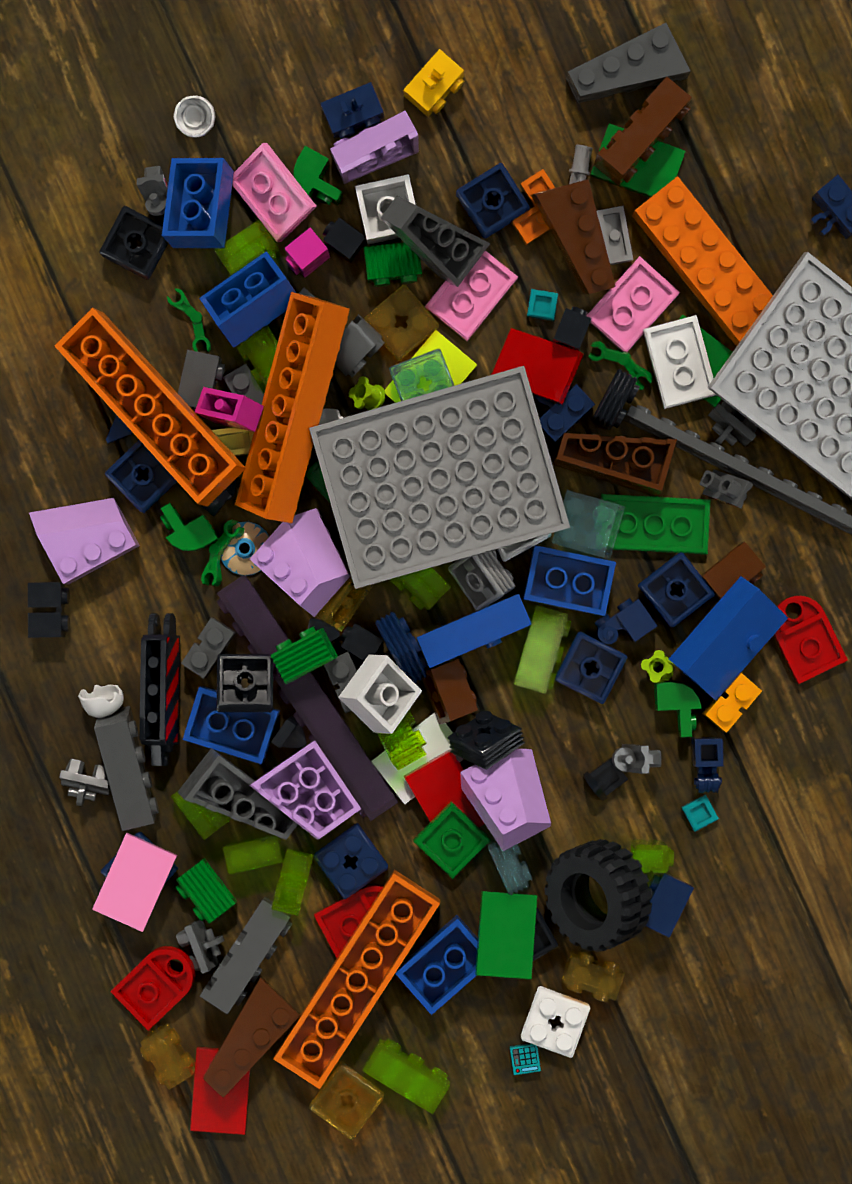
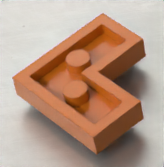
(531, 223)

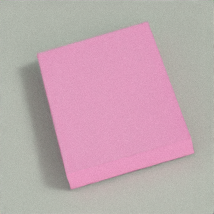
(272, 192)
(472, 301)
(632, 305)
(134, 882)

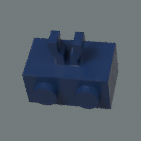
(352, 111)
(836, 203)
(562, 417)
(667, 901)

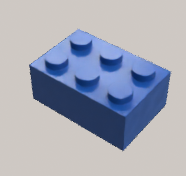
(197, 203)
(248, 299)
(569, 580)
(234, 733)
(441, 965)

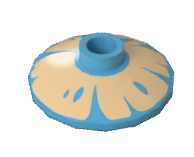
(236, 560)

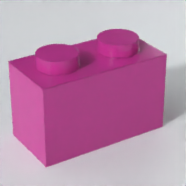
(306, 253)
(229, 409)

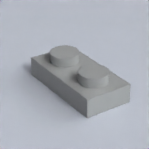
(615, 234)

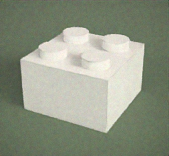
(373, 202)
(380, 694)

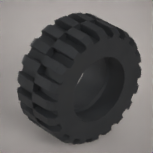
(624, 889)

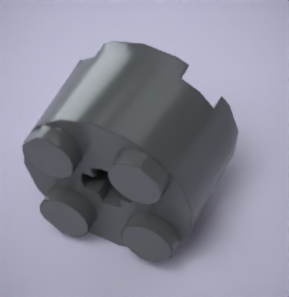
(357, 342)

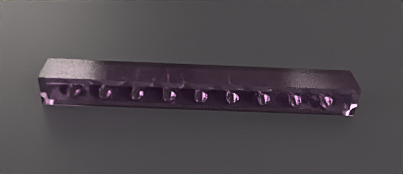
(309, 700)

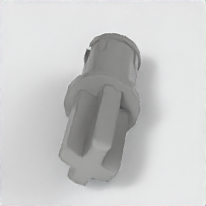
(580, 163)

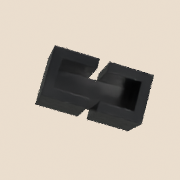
(572, 328)
(48, 595)

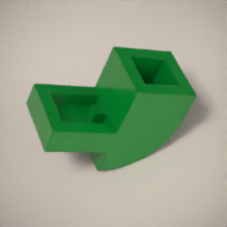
(309, 171)
(188, 537)
(680, 698)

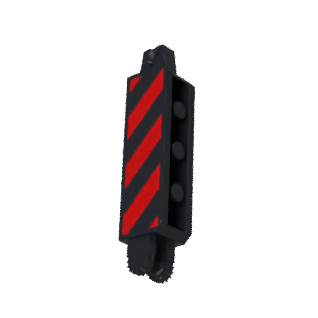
(160, 688)

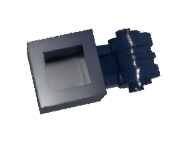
(631, 618)
(707, 756)

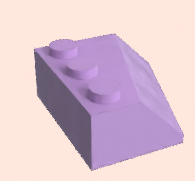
(375, 147)
(83, 536)
(303, 561)
(308, 791)
(508, 797)

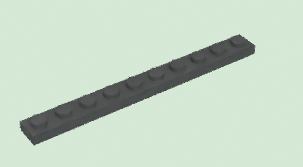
(739, 467)

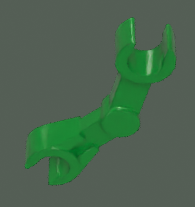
(195, 316)
(622, 358)
(216, 550)

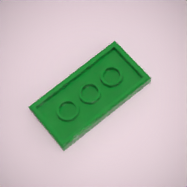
(662, 524)

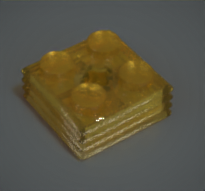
(402, 304)
(347, 1118)

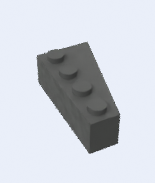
(630, 66)
(438, 243)
(125, 769)
(226, 790)
(245, 956)

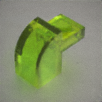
(292, 882)

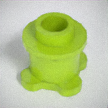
(367, 395)
(651, 664)

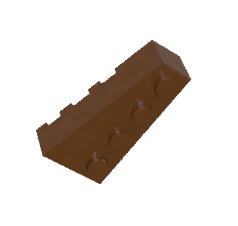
(643, 131)
(618, 460)

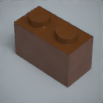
(737, 563)
(449, 691)

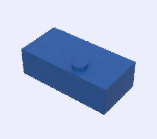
(474, 631)
(728, 638)

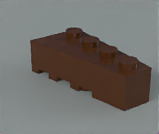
(578, 234)
(252, 1034)

